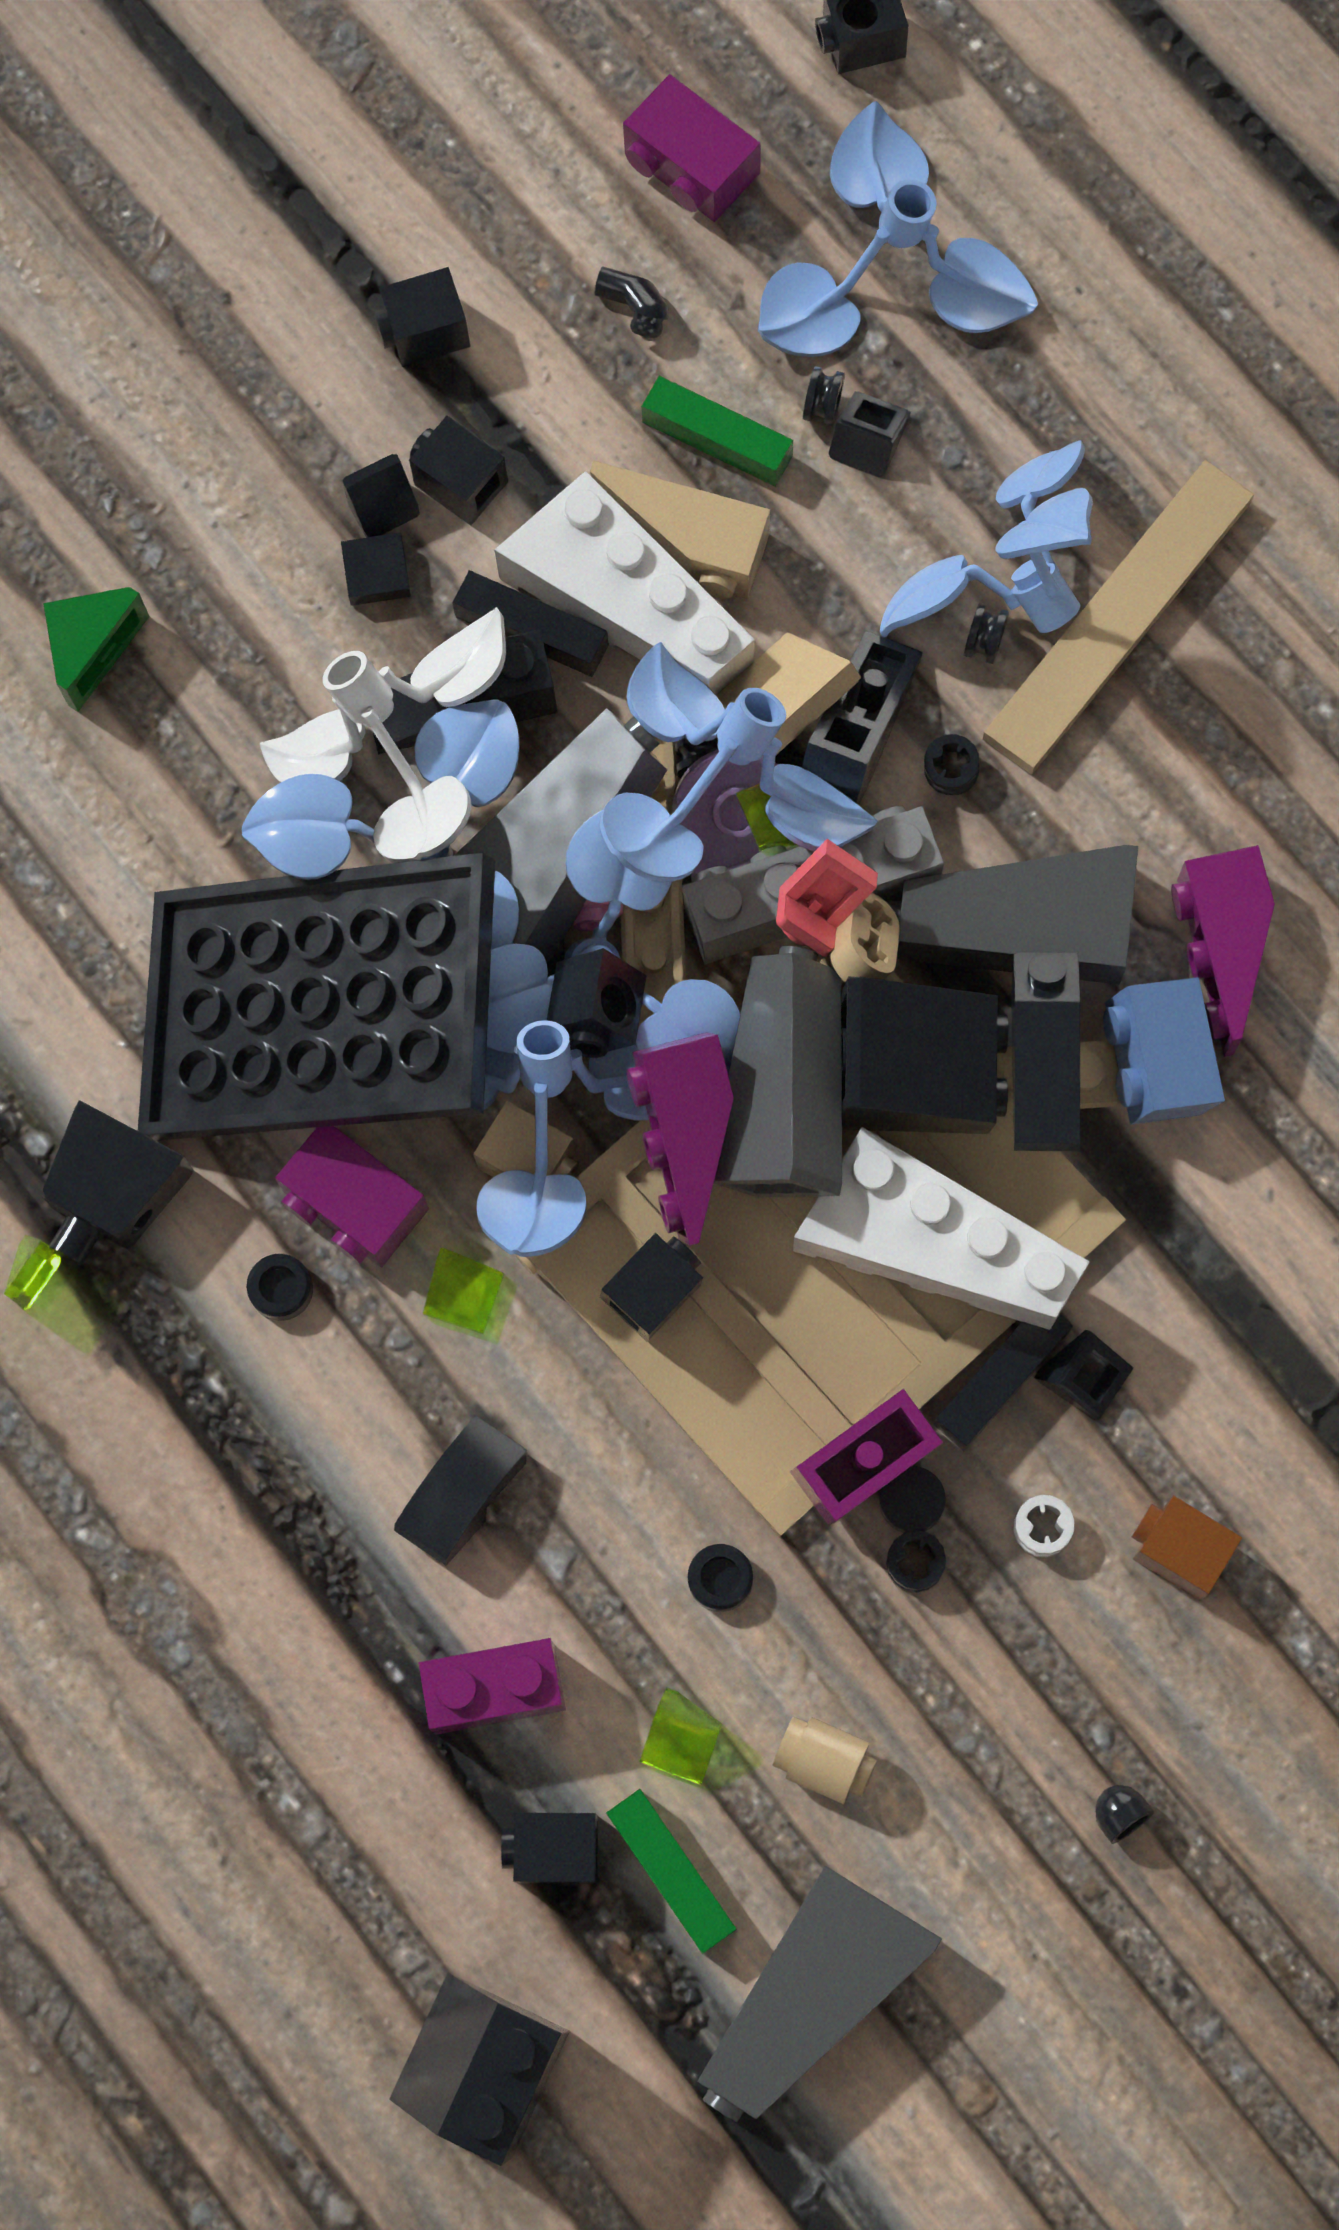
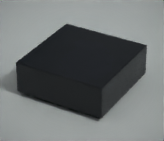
(375, 569)

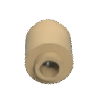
(824, 1759)

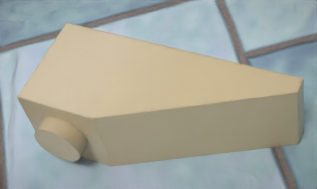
(706, 533)

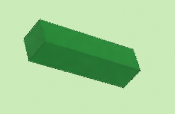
(717, 431)
(671, 1871)

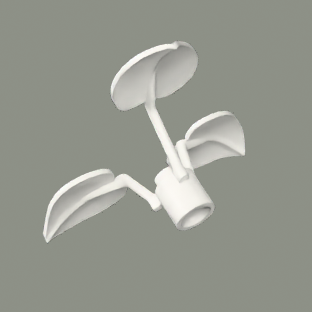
(324, 746)

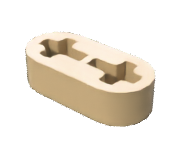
(867, 941)

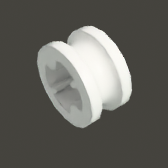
(1063, 1525)

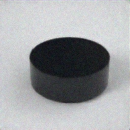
(279, 1287)
(913, 1500)
(720, 1577)

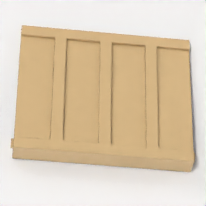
(793, 1345)

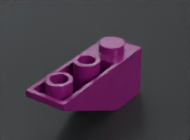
(1229, 920)
(688, 1116)

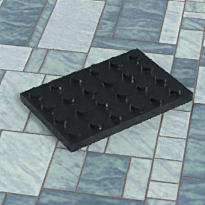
(319, 1000)

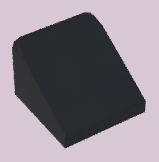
(868, 433)
(381, 496)

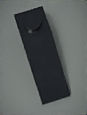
(522, 684)
(858, 724)
(1046, 1051)

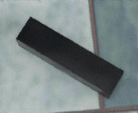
(563, 635)
(999, 1380)

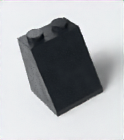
(920, 1058)
(478, 2069)

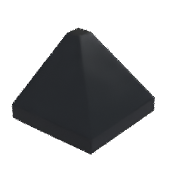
(1085, 1374)

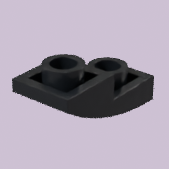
(459, 1489)

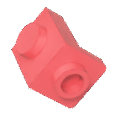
(823, 896)

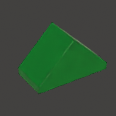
(89, 637)

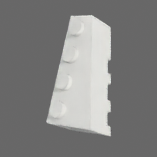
(609, 571)
(937, 1237)

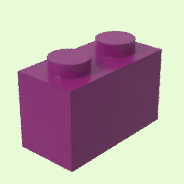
(691, 149)
(351, 1195)
(866, 1457)
(492, 1686)

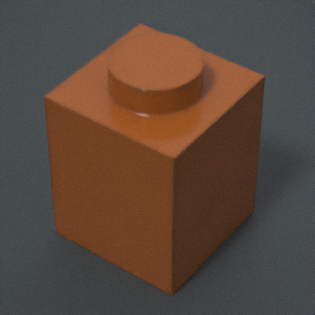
(1184, 1546)

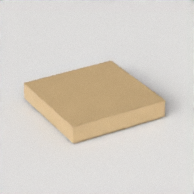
(800, 677)

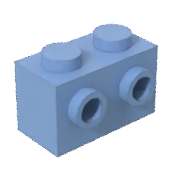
(1163, 1051)

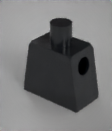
(108, 1182)

